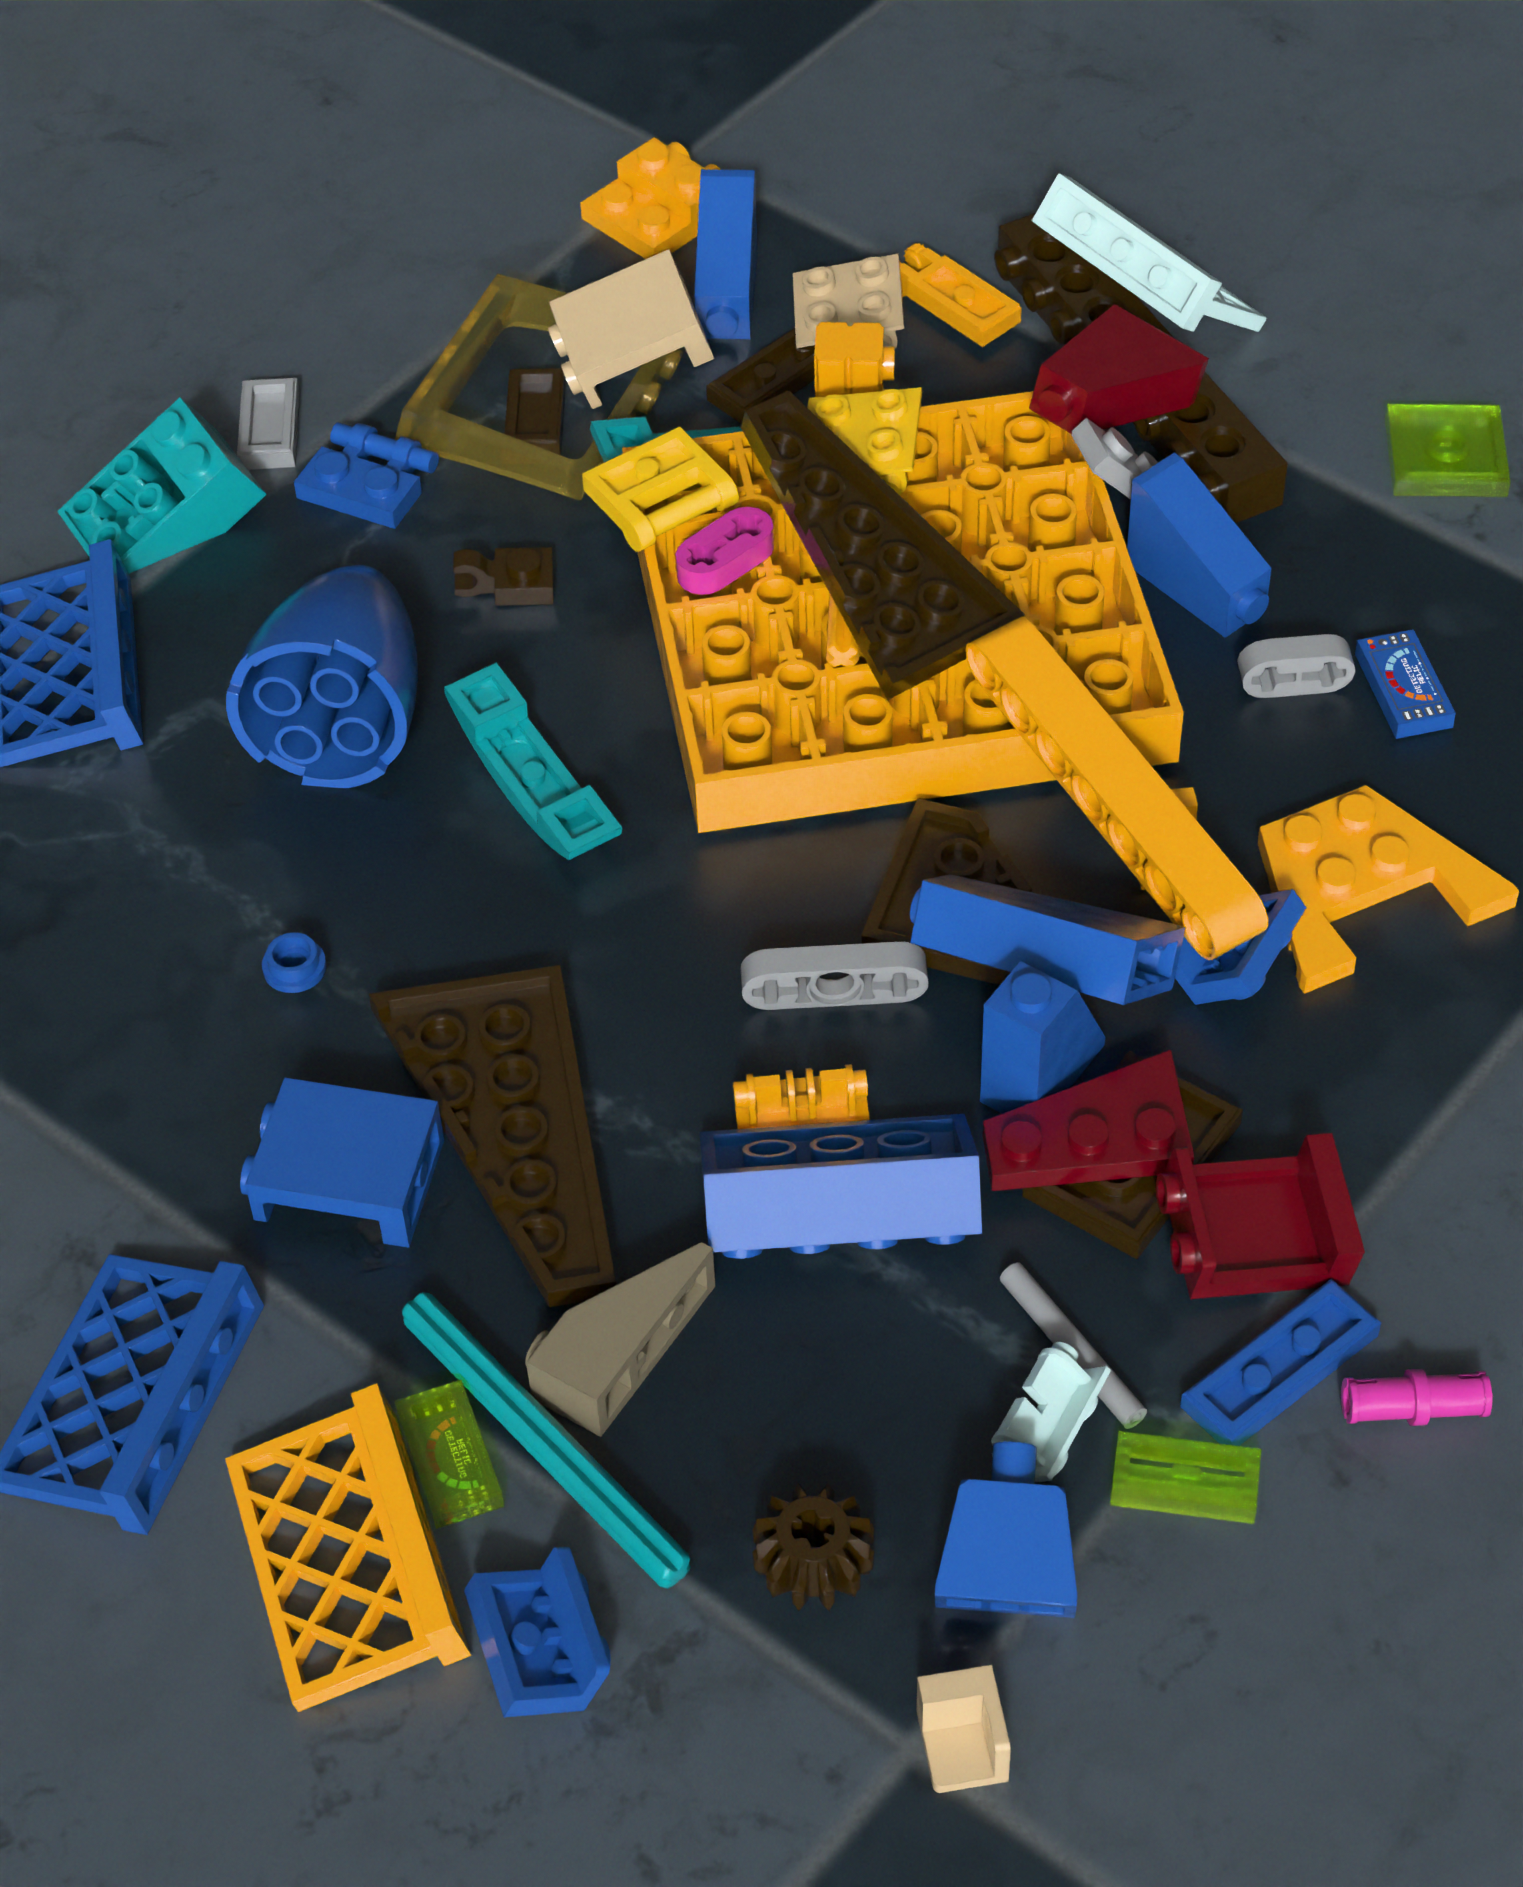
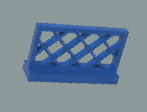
(112, 658)
(174, 1396)

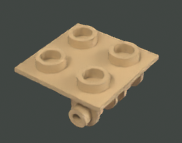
(849, 293)

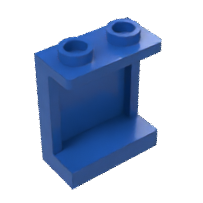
(345, 1155)

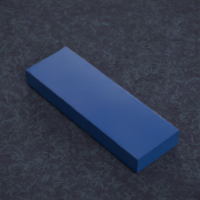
(1280, 1365)

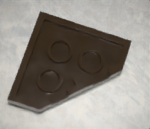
(937, 844)

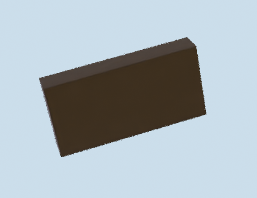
(536, 407)

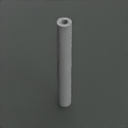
(1061, 1329)

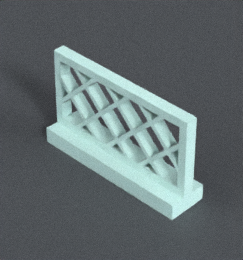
(1138, 258)

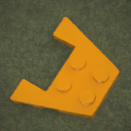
(1356, 856)

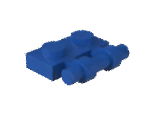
(361, 487)

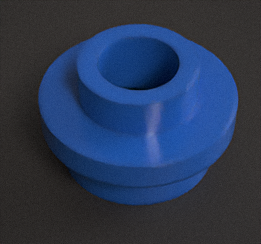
(293, 963)

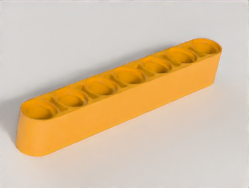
(1117, 789)

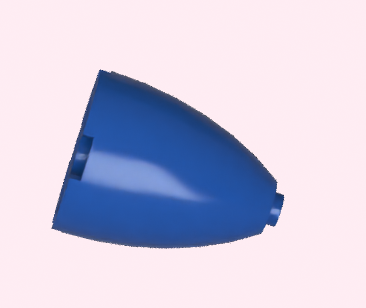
(329, 680)

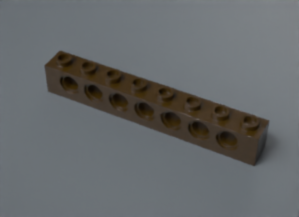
(1209, 435)

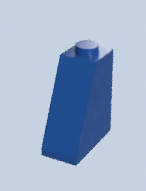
(726, 253)
(1194, 548)
(1034, 1039)

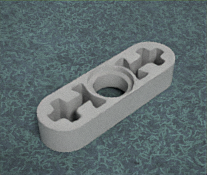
(876, 975)

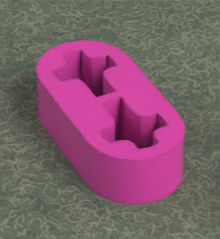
(724, 550)

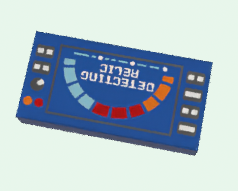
(1405, 684)

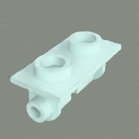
(1064, 1400)

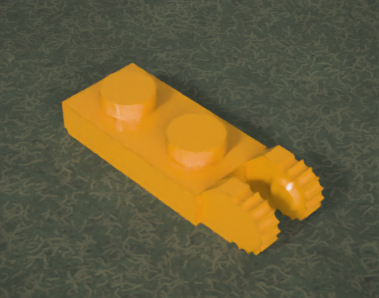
(957, 295)

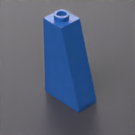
(1076, 943)

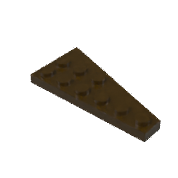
(515, 1112)

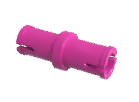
(1416, 1397)

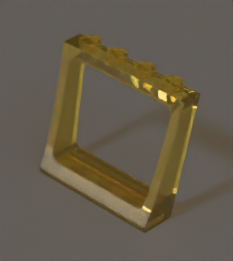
(426, 418)

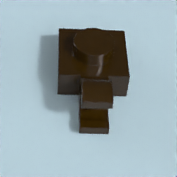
(514, 576)

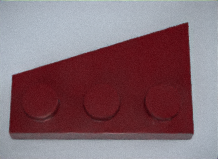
(1092, 1131)

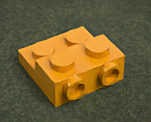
(651, 201)

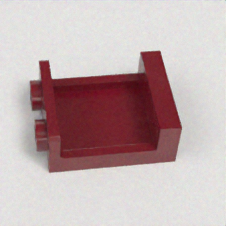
(1261, 1221)

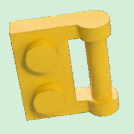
(652, 475)

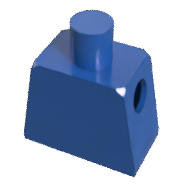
(1009, 1542)

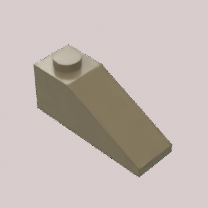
(615, 1339)

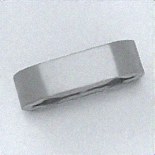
(1296, 666)

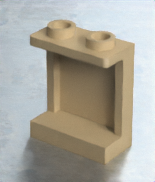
(626, 324)

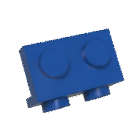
(1243, 968)
(539, 1636)

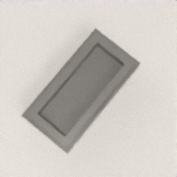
(268, 423)

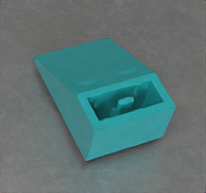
(164, 491)

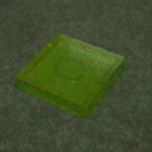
(1447, 450)

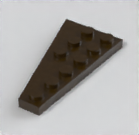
(887, 569)

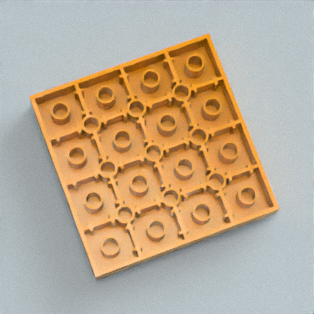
(790, 737)

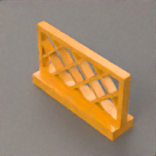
(407, 1544)

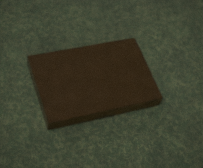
(1127, 1209)

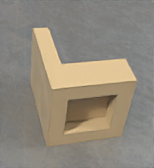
(963, 1729)

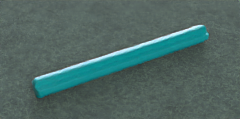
(547, 1441)

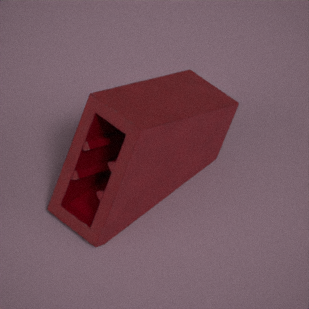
(1117, 374)

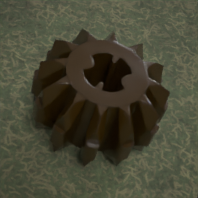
(840, 1551)

